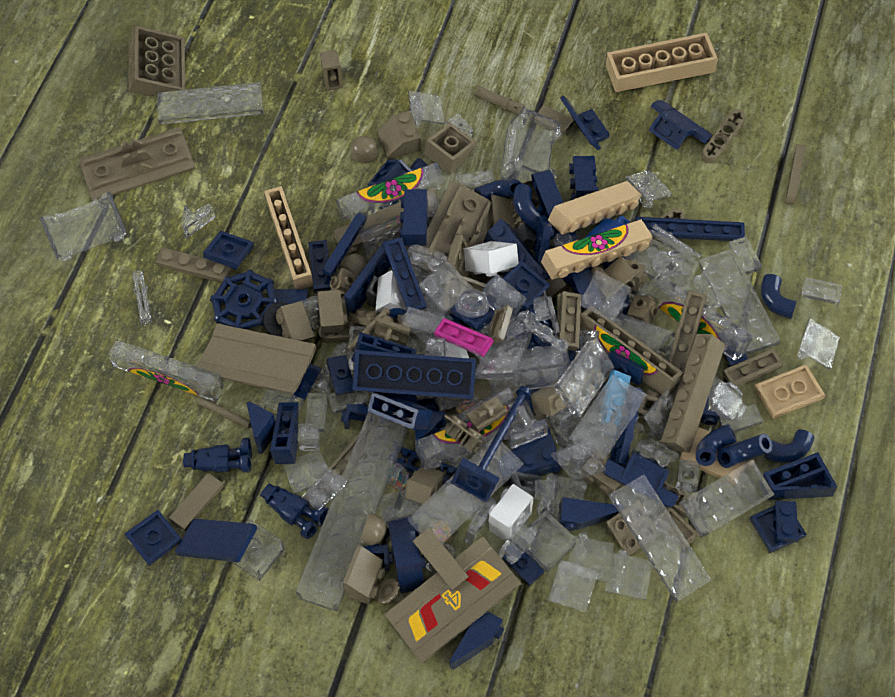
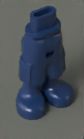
(218, 458)
(291, 507)

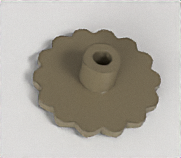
(387, 590)

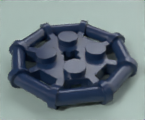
(236, 292)

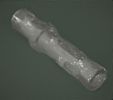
(674, 243)
(138, 279)

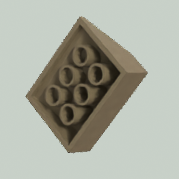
(155, 61)

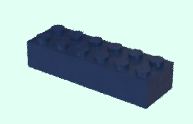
(414, 374)

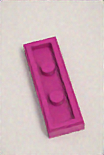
(464, 337)

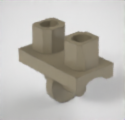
(391, 331)
(486, 413)

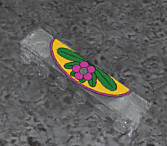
(389, 191)
(671, 300)
(166, 370)
(442, 448)

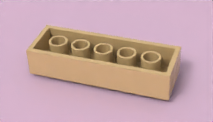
(661, 62)

